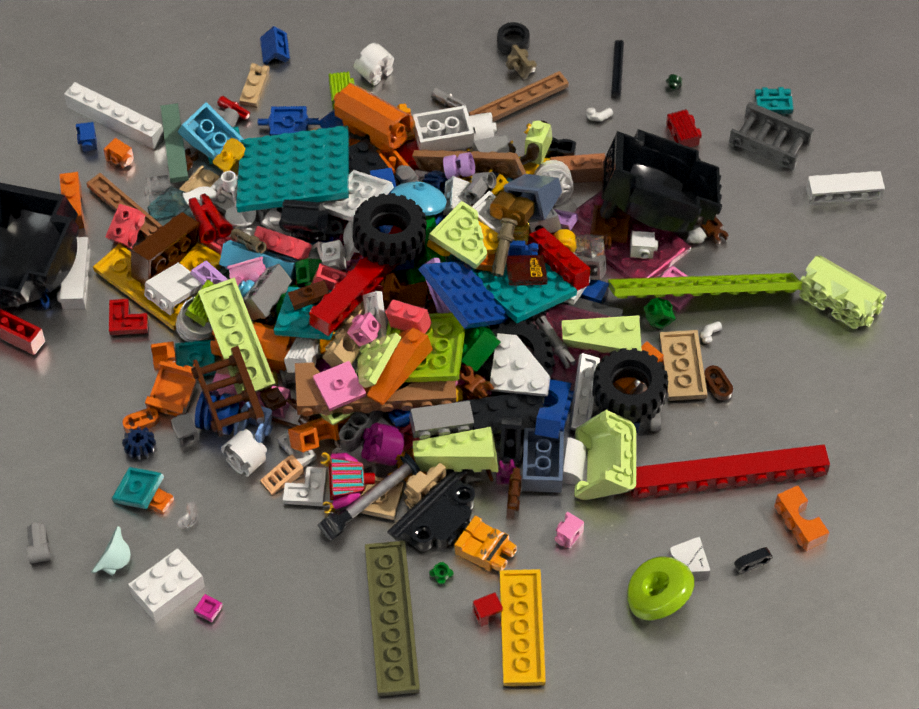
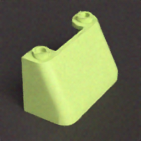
(610, 456)

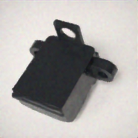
(308, 221)

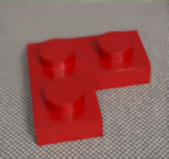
(124, 323)

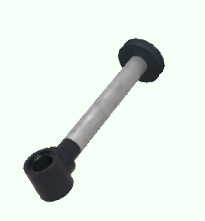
(335, 523)

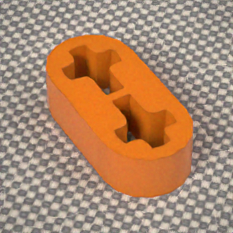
(141, 418)

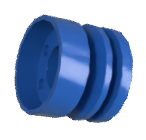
(203, 415)

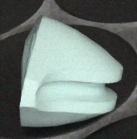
(115, 555)

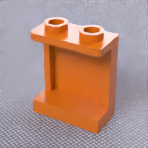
(172, 389)

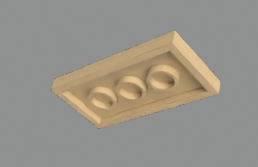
(683, 365)

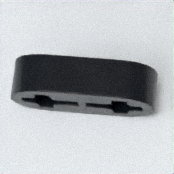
(753, 560)

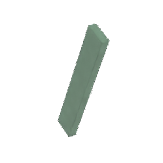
(174, 143)

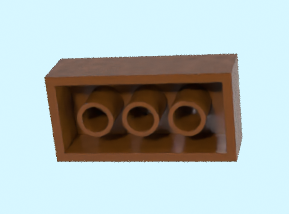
(164, 247)

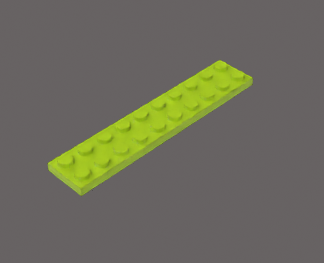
(704, 284)

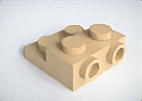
(421, 484)

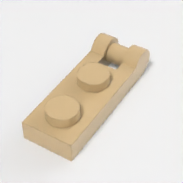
(254, 85)

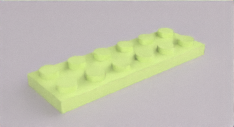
(234, 328)

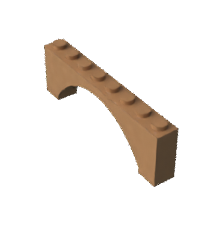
(412, 396)

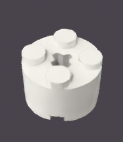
(374, 63)
(483, 126)
(244, 452)

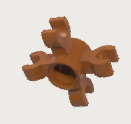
(474, 386)

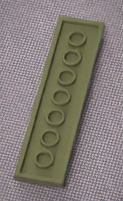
(392, 618)

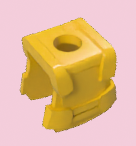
(230, 155)

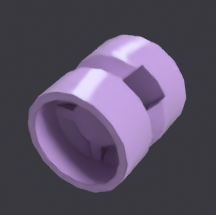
(453, 168)

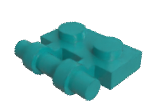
(775, 100)

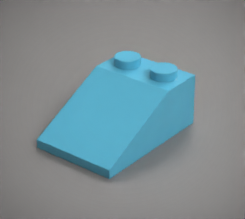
(207, 131)

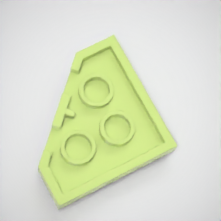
(461, 235)
(374, 358)

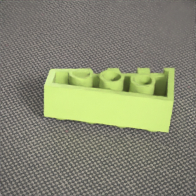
(603, 333)
(458, 451)

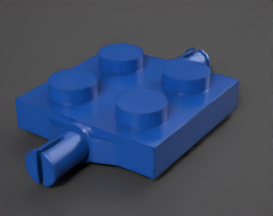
(288, 120)

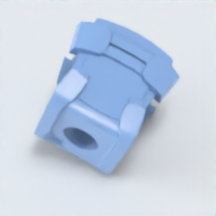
(263, 430)

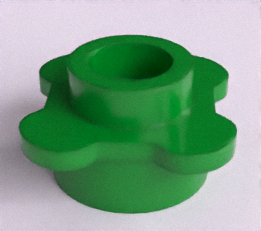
(441, 567)

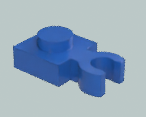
(520, 248)

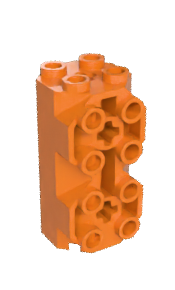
(372, 116)
(273, 346)

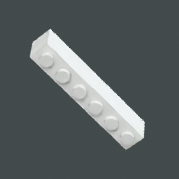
(114, 116)

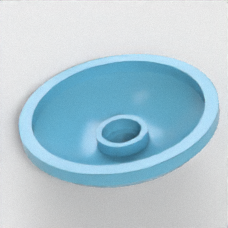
(424, 194)

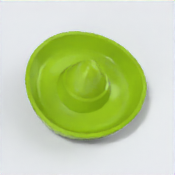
(659, 588)

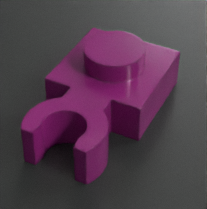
(504, 472)

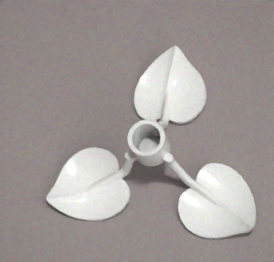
(229, 184)

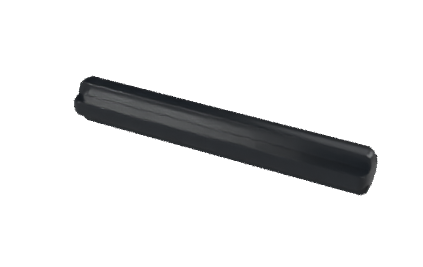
(617, 68)

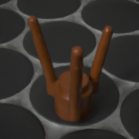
(302, 419)

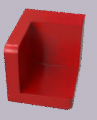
(486, 607)

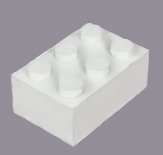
(443, 129)
(166, 585)

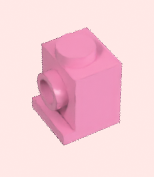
(569, 530)

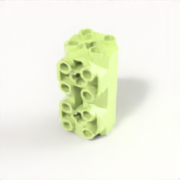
(847, 295)

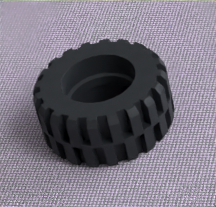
(389, 247)
(531, 337)
(634, 365)

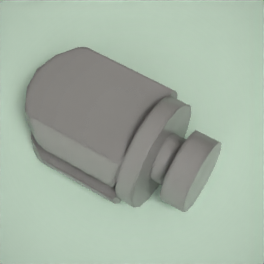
(406, 174)

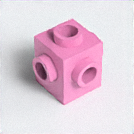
(364, 329)

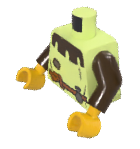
(536, 142)

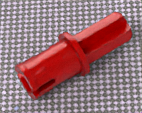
(225, 103)

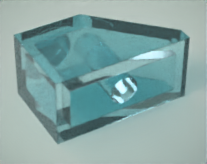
(168, 204)

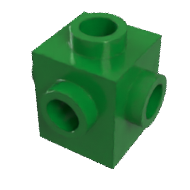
(659, 313)

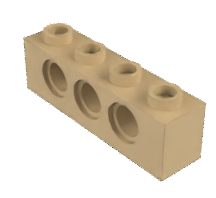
(343, 346)

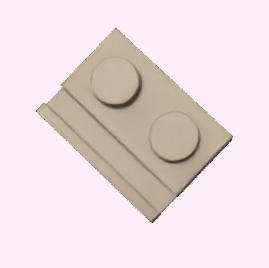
(200, 179)

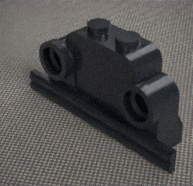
(438, 516)

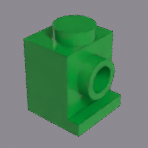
(306, 270)

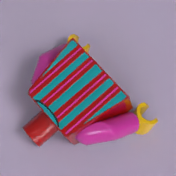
(345, 480)

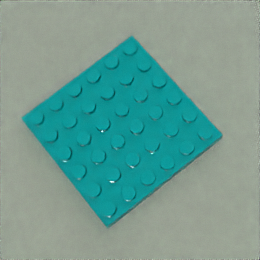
(294, 167)

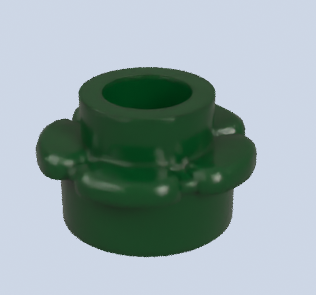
(674, 81)

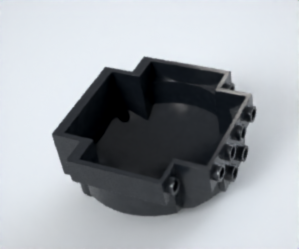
(659, 183)
(35, 243)

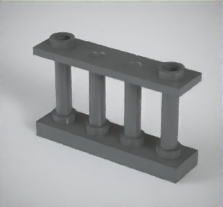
(778, 123)

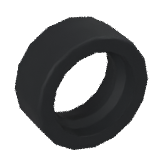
(512, 28)

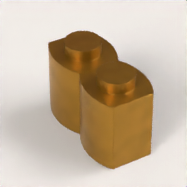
(512, 207)

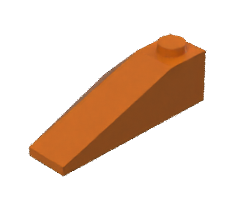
(407, 356)

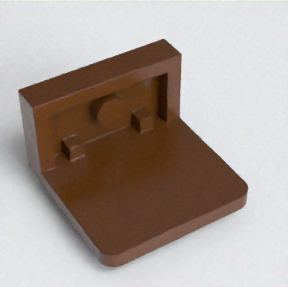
(413, 294)

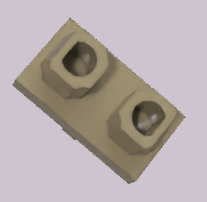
(518, 60)

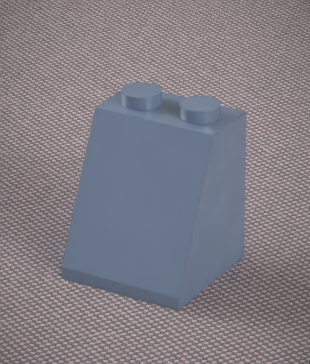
(540, 189)

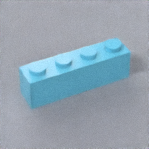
(235, 252)

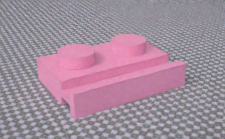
(247, 270)

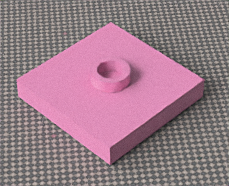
(339, 385)

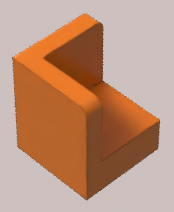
(163, 352)

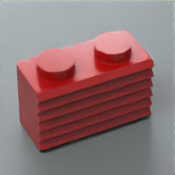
(683, 128)

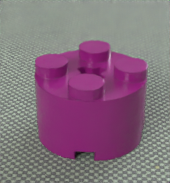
(382, 444)

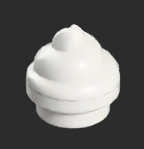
(696, 236)

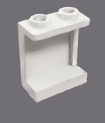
(171, 287)

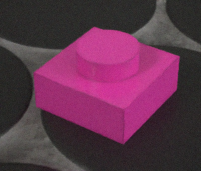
(208, 608)

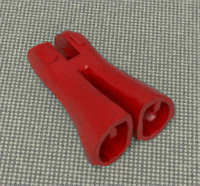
(206, 231)

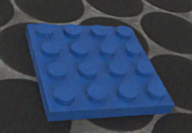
(464, 294)

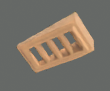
(279, 470)

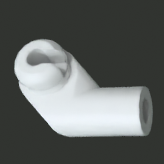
(598, 116)
(708, 330)

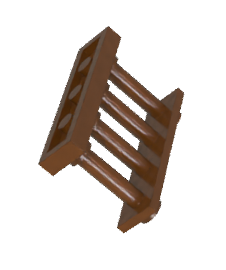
(241, 377)

